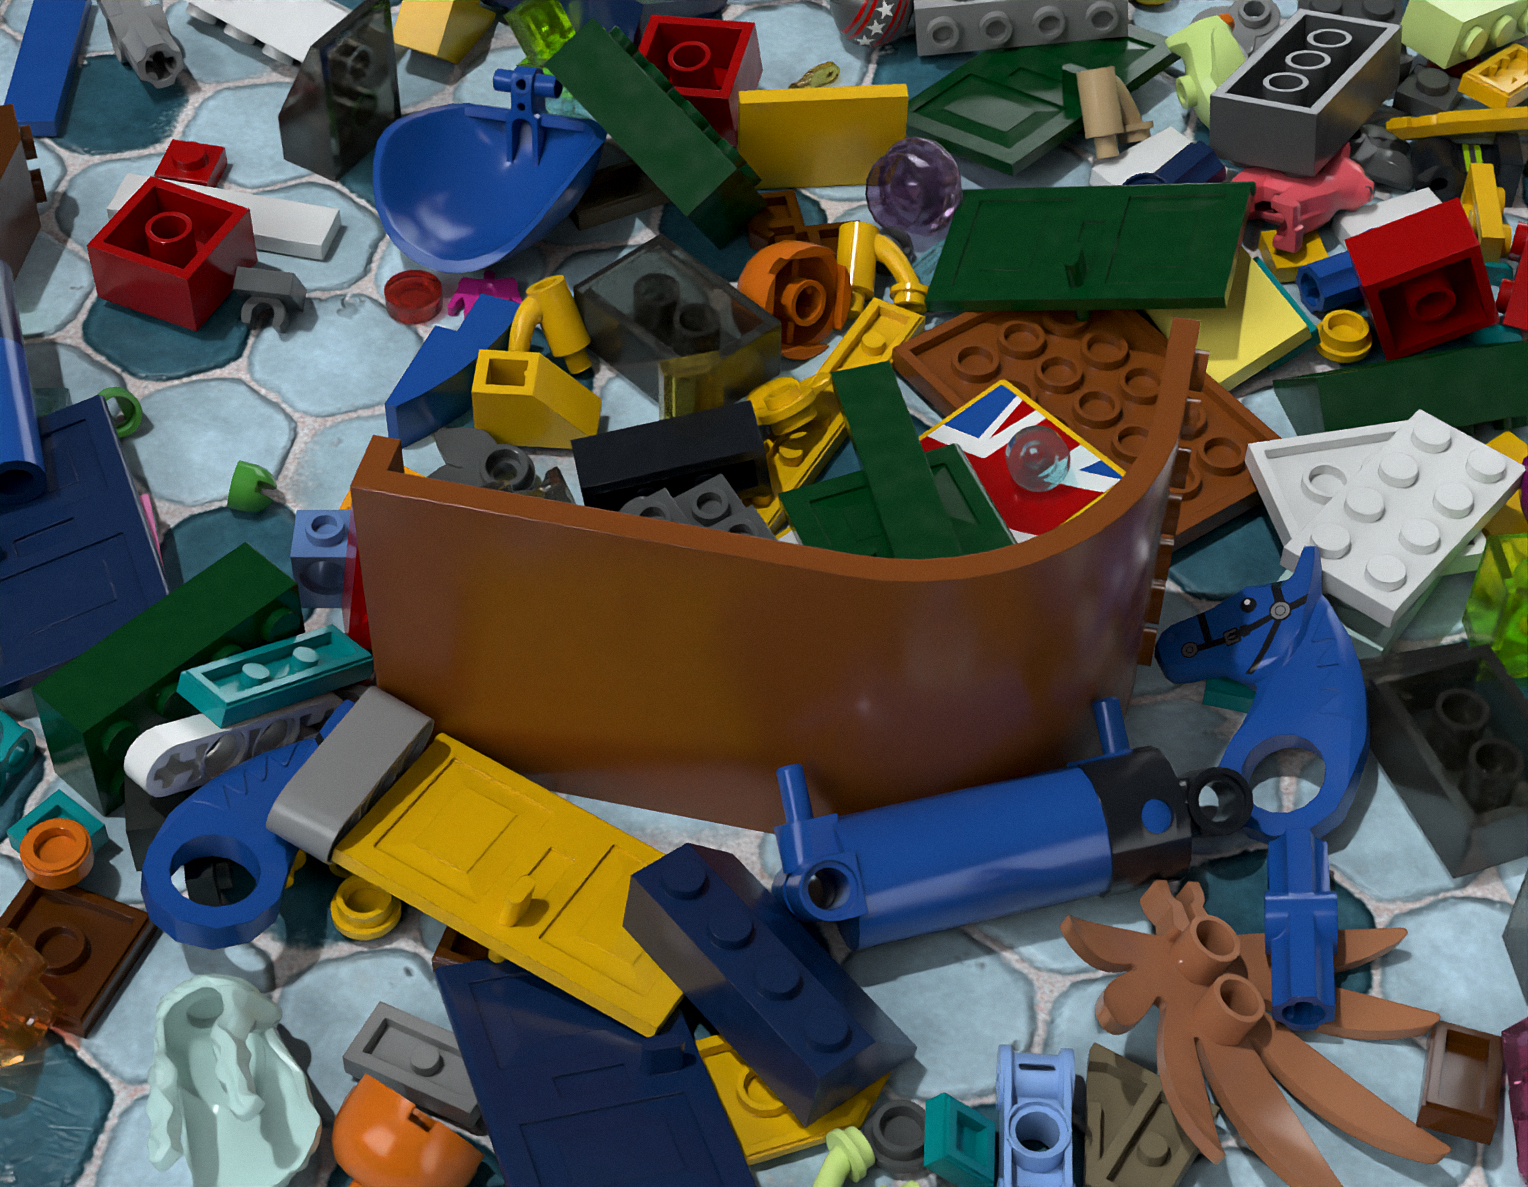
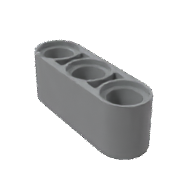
(349, 773)

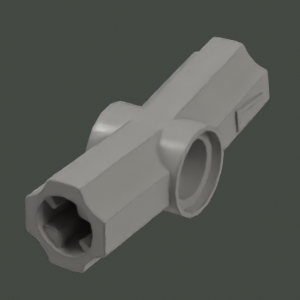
(143, 39)

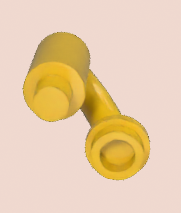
(859, 251)
(555, 310)

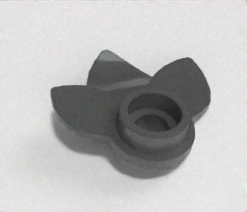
(1382, 156)
(477, 459)

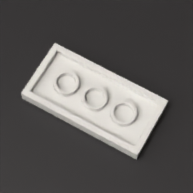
(1406, 516)

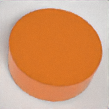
(57, 853)

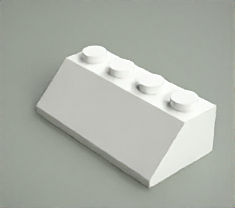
(284, 25)

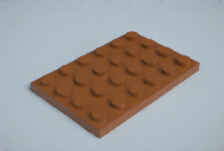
(1099, 383)

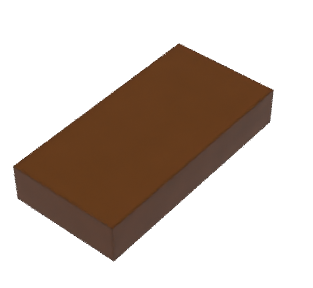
(1461, 1082)

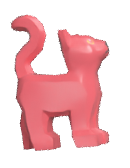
(1306, 202)

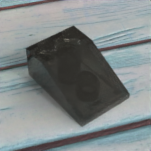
(343, 94)

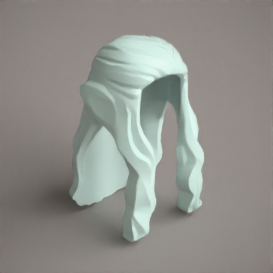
(227, 1087)

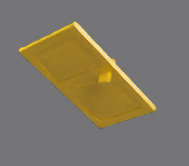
(516, 876)

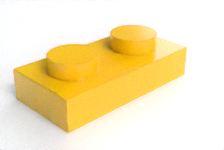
(1485, 208)

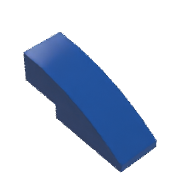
(443, 371)

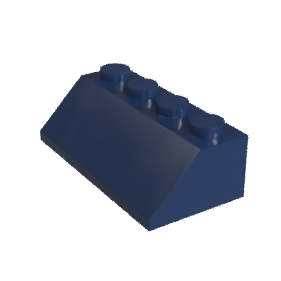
(762, 980)

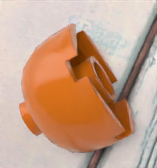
(801, 289)
(391, 1143)

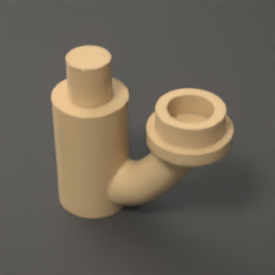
(1109, 111)

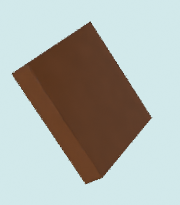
(85, 940)

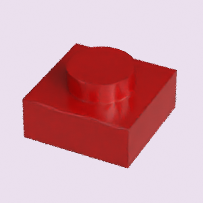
(192, 163)

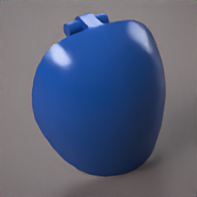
(483, 180)

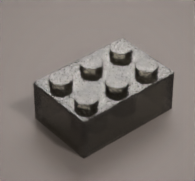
(671, 306)
(1457, 754)

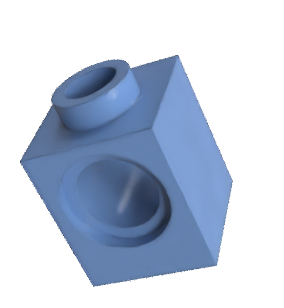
(320, 556)

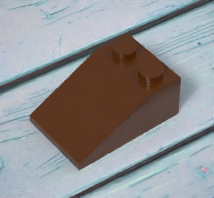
(19, 190)

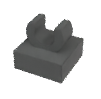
(269, 290)

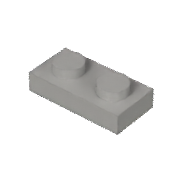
(414, 1061)

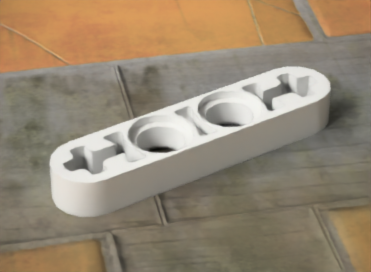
(175, 757)

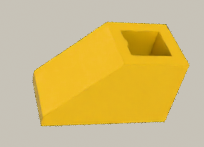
(441, 27)
(531, 401)

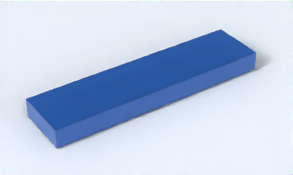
(47, 63)

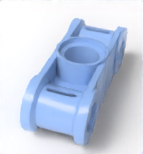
(1035, 1104)

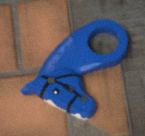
(1306, 684)

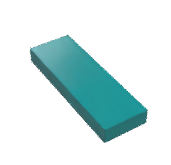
(275, 675)

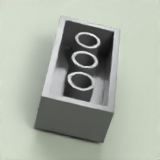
(1304, 92)

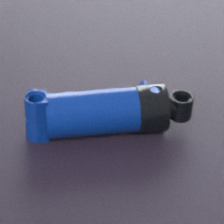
(1001, 845)

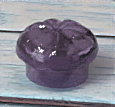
(914, 187)

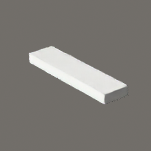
(276, 223)

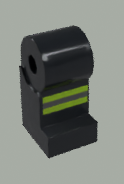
(1445, 164)

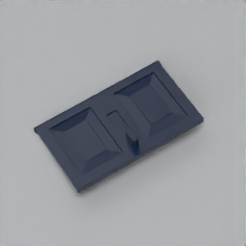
(75, 554)
(582, 1094)

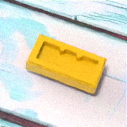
(1499, 79)

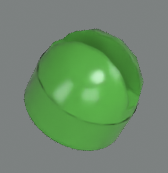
(129, 407)
(247, 486)

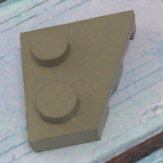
(1130, 1127)

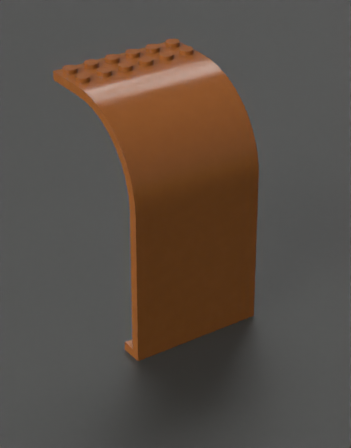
(703, 659)

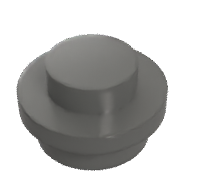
(897, 1136)

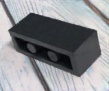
(673, 456)

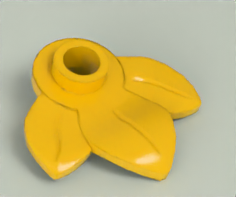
(786, 402)

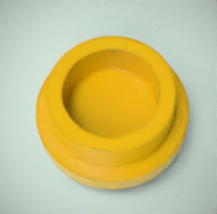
(1344, 337)
(364, 909)

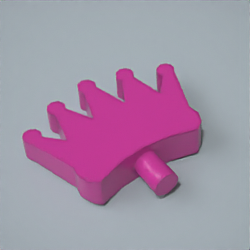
(471, 288)

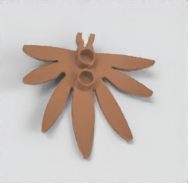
(1214, 1015)

